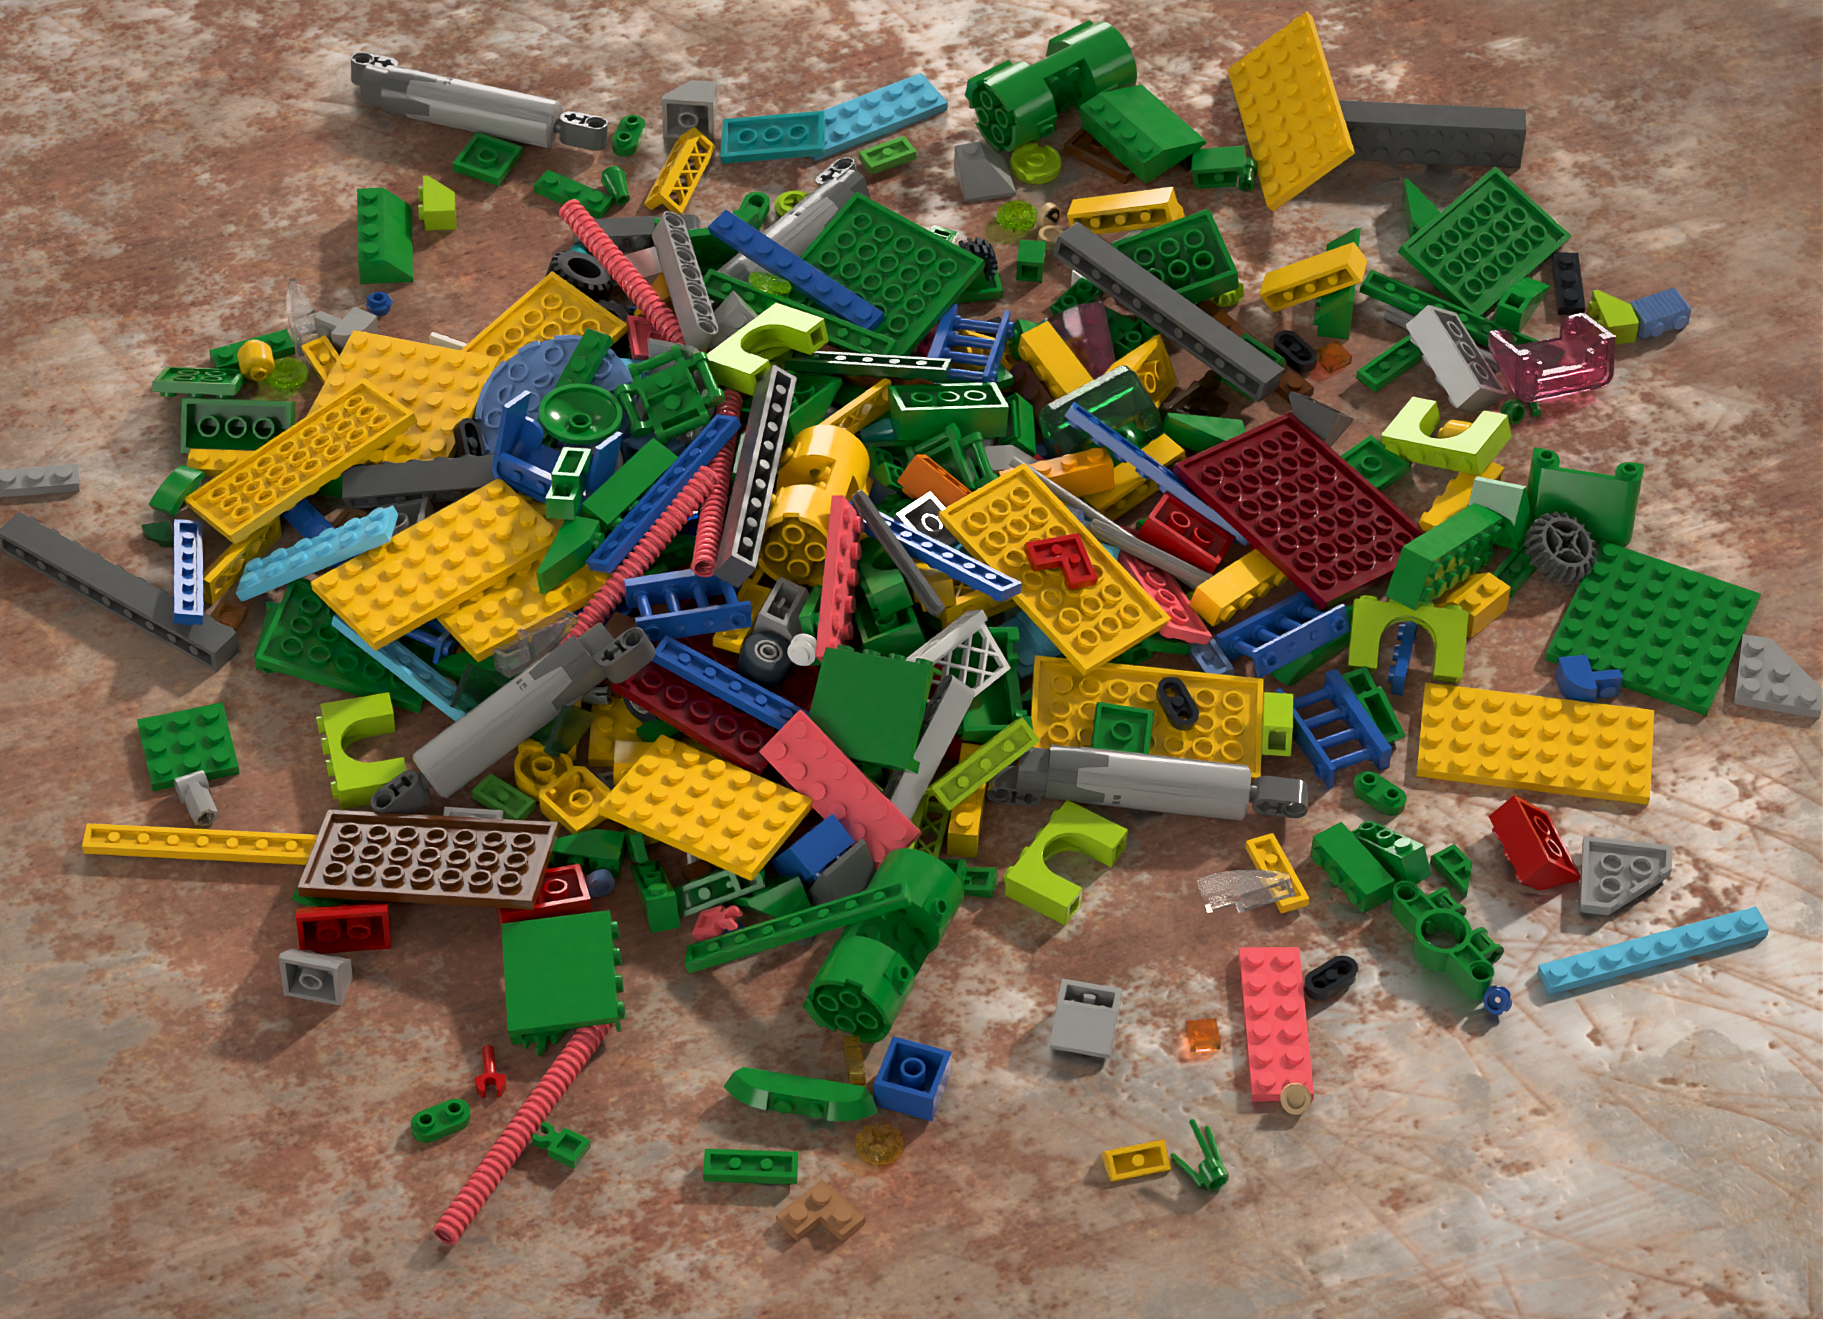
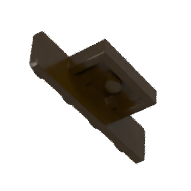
(1198, 399)

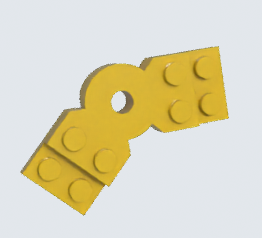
(564, 791)

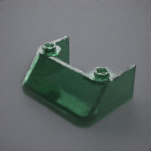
(1112, 399)
(556, 736)

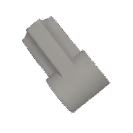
(196, 794)

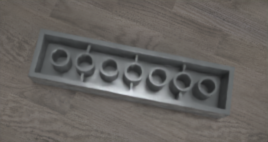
(1435, 133)

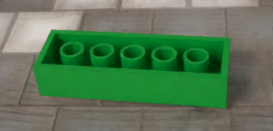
(1445, 556)

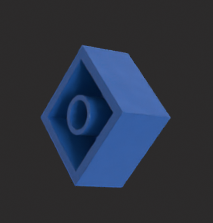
(814, 851)
(912, 1078)

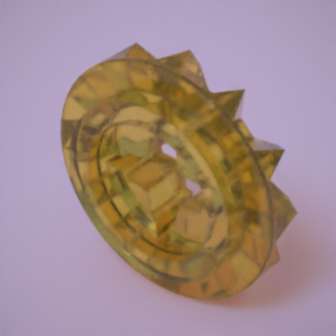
(878, 1154)

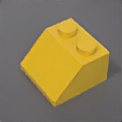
(1482, 596)

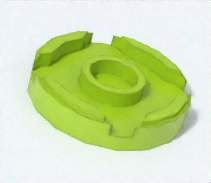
(1035, 163)

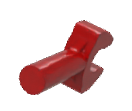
(489, 1075)

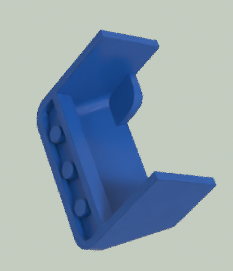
(528, 464)

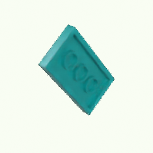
(773, 137)

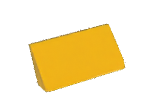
(1136, 1160)

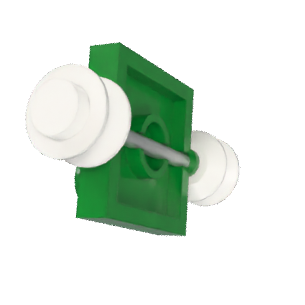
(803, 646)

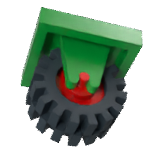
(987, 283)

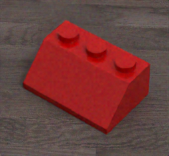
(1185, 534)
(1533, 845)
(560, 894)
(344, 928)

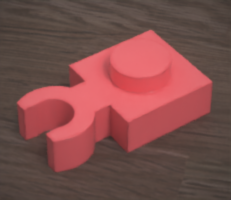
(714, 921)

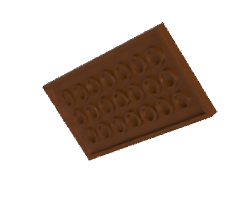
(429, 859)

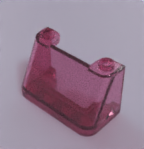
(1557, 366)

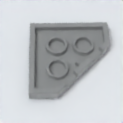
(1774, 681)
(1619, 872)

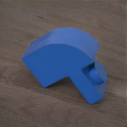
(1581, 684)

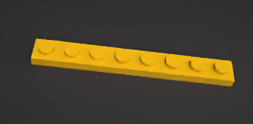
(198, 844)

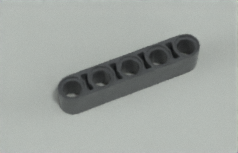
(634, 233)

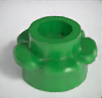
(1514, 410)

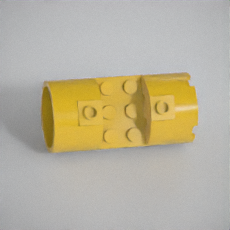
(811, 470)

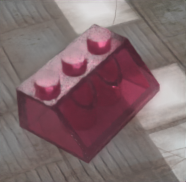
(1087, 335)

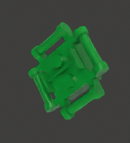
(669, 395)
(953, 457)

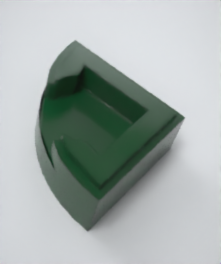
(159, 533)

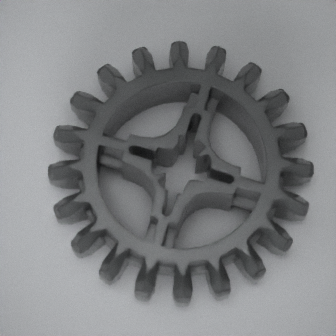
(1546, 538)

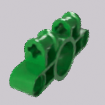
(1466, 962)

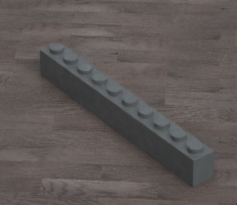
(1168, 312)
(755, 477)
(415, 479)
(115, 590)

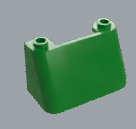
(1599, 500)
(1001, 700)

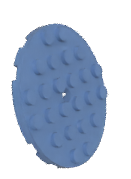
(538, 370)

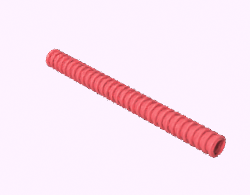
(622, 271)
(714, 507)
(647, 550)
(519, 1133)

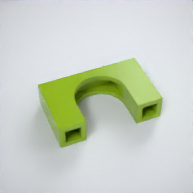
(779, 326)
(1466, 453)
(1445, 625)
(344, 724)
(1068, 830)

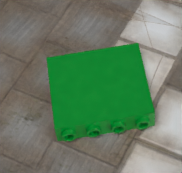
(873, 705)
(562, 974)

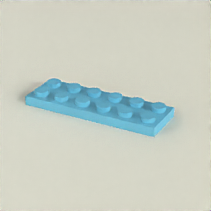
(880, 113)
(317, 553)

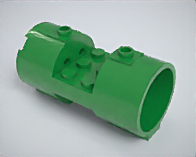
(1021, 100)
(878, 958)

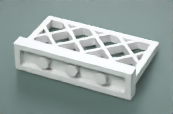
(952, 637)

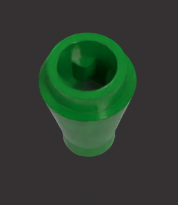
(615, 183)

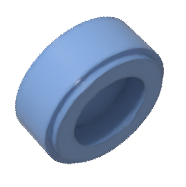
(600, 883)

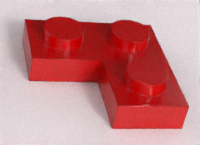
(1063, 552)

